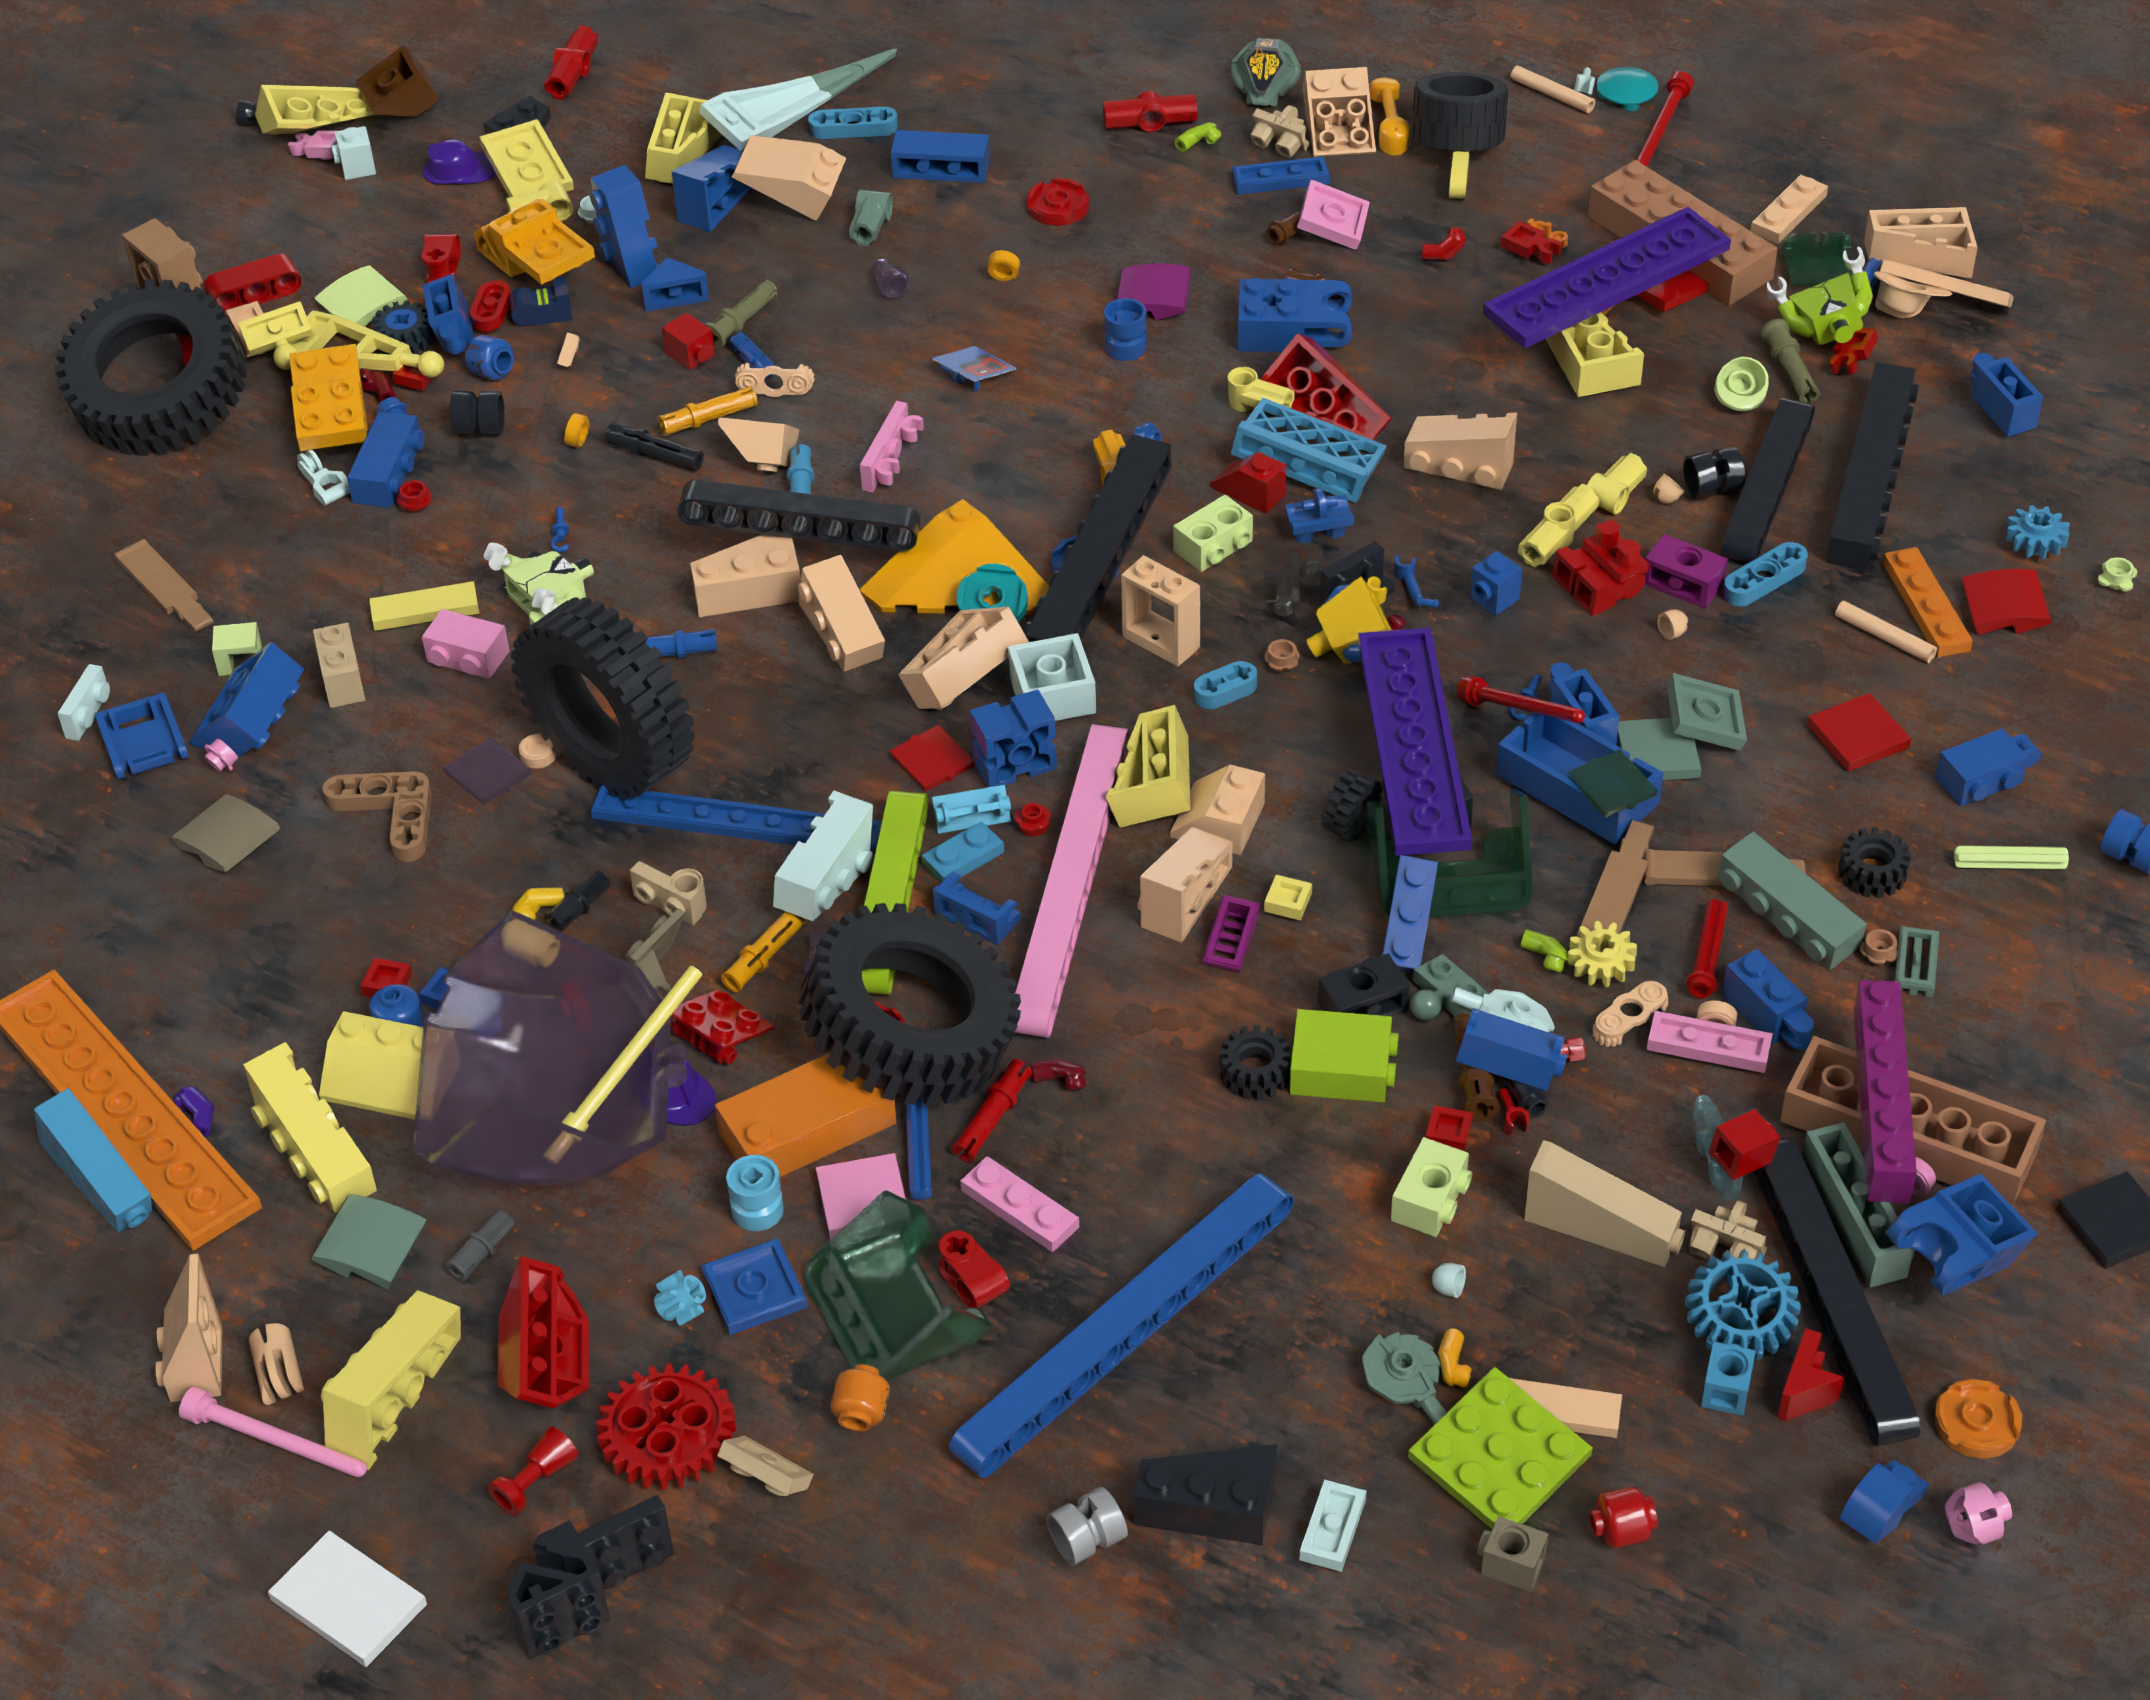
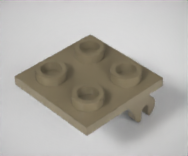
(649, 953)

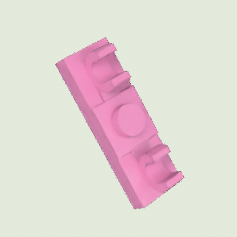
(884, 451)

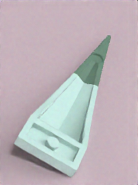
(774, 107)

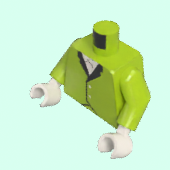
(1830, 308)

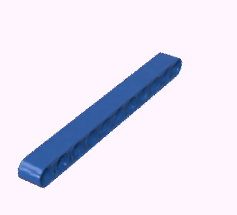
(1120, 1326)

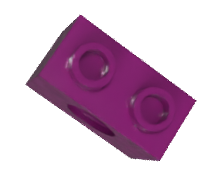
(1685, 571)

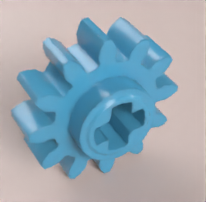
(2037, 532)

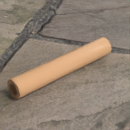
(1552, 89)
(1886, 631)

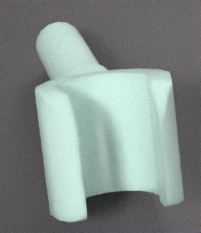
(1585, 82)

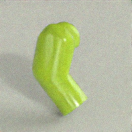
(1195, 134)
(1548, 946)

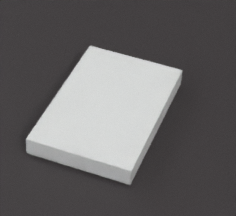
(347, 1598)

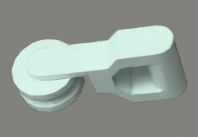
(312, 469)

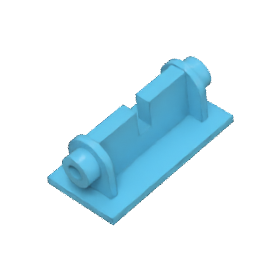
(970, 807)

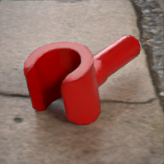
(1513, 1113)

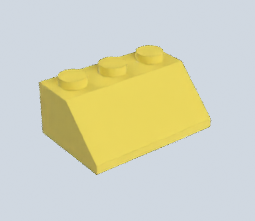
(373, 1065)

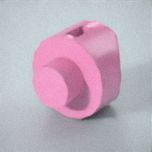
(1984, 1512)

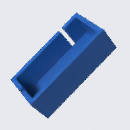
(1539, 764)

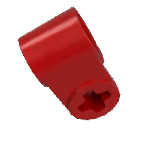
(441, 255)
(970, 1270)

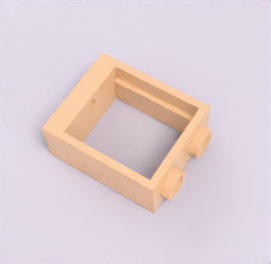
(1140, 624)

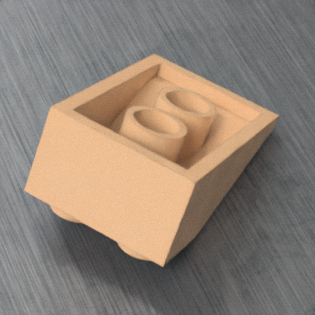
(790, 172)
(190, 1336)

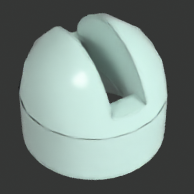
(1449, 1279)

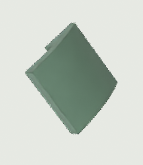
(369, 1239)

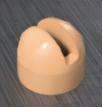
(1667, 490)
(1672, 624)

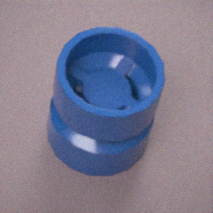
(1125, 329)
(2128, 839)

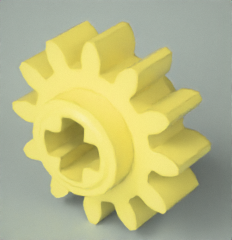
(1602, 954)

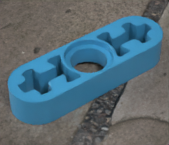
(834, 122)
(1758, 586)

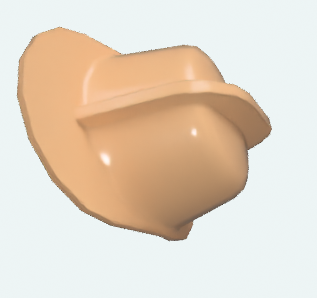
(1904, 297)

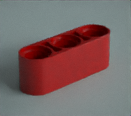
(254, 281)

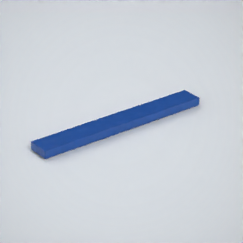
(713, 817)

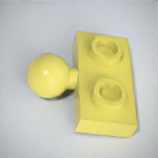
(276, 331)

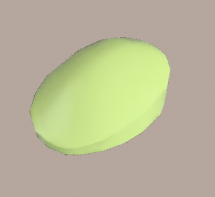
(1742, 384)

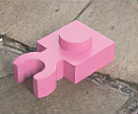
(314, 146)

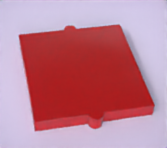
(932, 758)

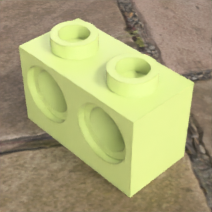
(1213, 533)

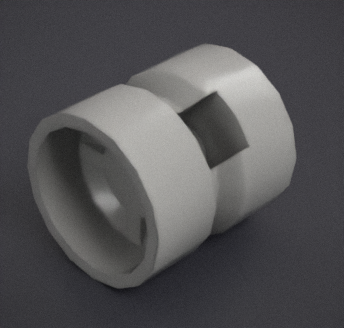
(1083, 1527)

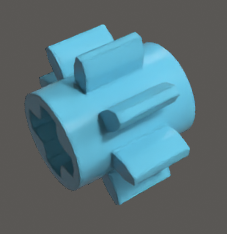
(680, 1297)

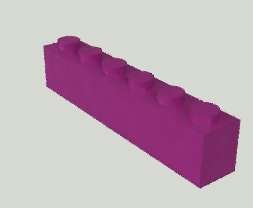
(1884, 1092)

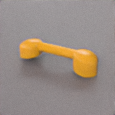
(1394, 130)

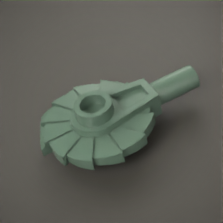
(1404, 1372)

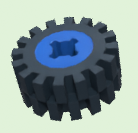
(406, 324)

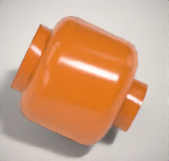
(860, 1398)

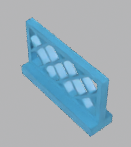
(1314, 463)

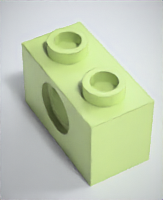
(1430, 1187)

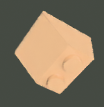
(1224, 805)

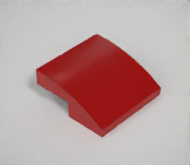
(2006, 599)

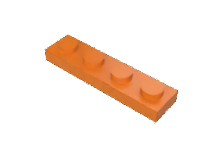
(1927, 602)

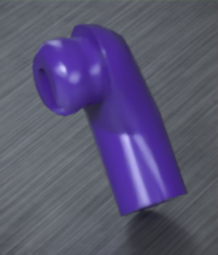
(199, 1105)

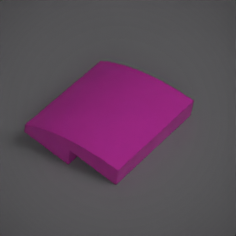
(1159, 286)

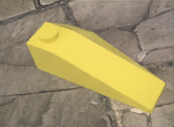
(306, 108)

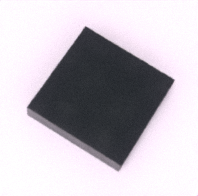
(2110, 1218)

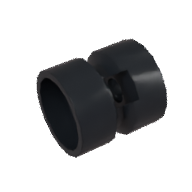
(479, 412)
(1714, 472)

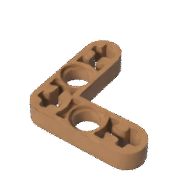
(401, 802)

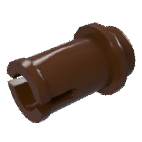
(1280, 231)

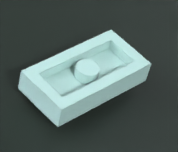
(84, 701)
(1332, 1525)

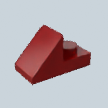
(1807, 1385)

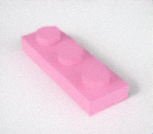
(1709, 1041)
(1020, 1204)

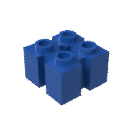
(1013, 739)

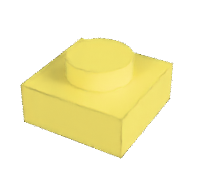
(1288, 897)

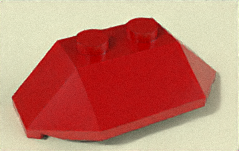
(542, 1337)

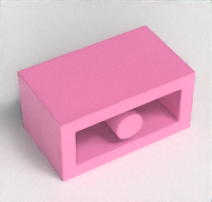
(465, 643)

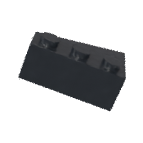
(1208, 1493)

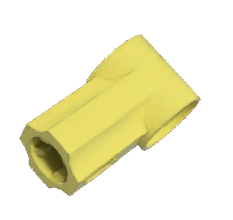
(551, 192)
(1247, 390)
(1618, 482)

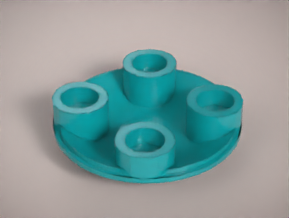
(1627, 87)

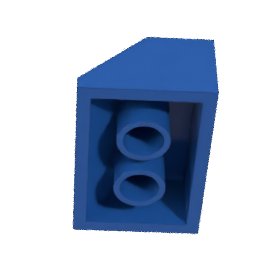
(250, 701)

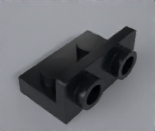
(1363, 563)

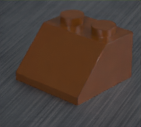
(398, 86)

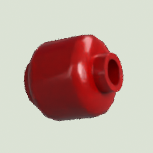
(1623, 1517)

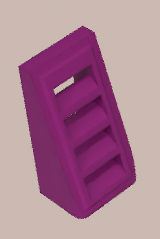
(1238, 909)

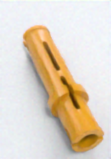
(696, 414)
(740, 973)

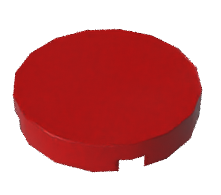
(1057, 202)

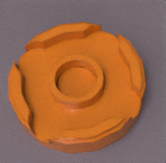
(1978, 1419)

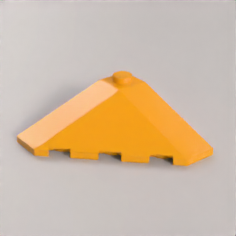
(943, 555)

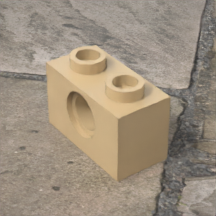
(339, 665)

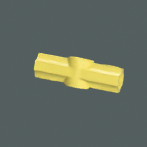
(1558, 525)

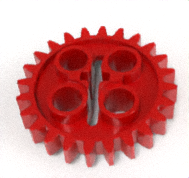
(665, 1426)

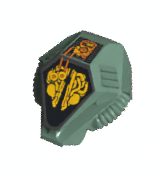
(1265, 71)

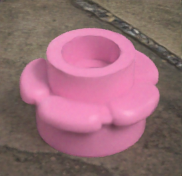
(220, 755)

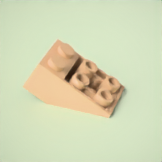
(1339, 112)

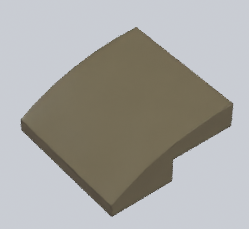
(226, 833)

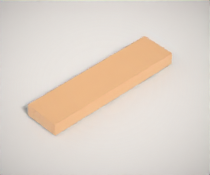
(1949, 283)

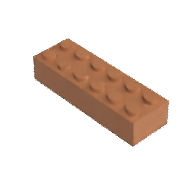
(1640, 197)
(1952, 1127)

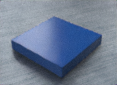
(754, 1286)

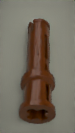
(1475, 1093)

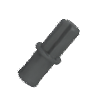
(479, 1246)

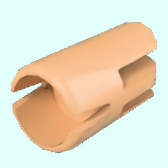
(275, 1362)

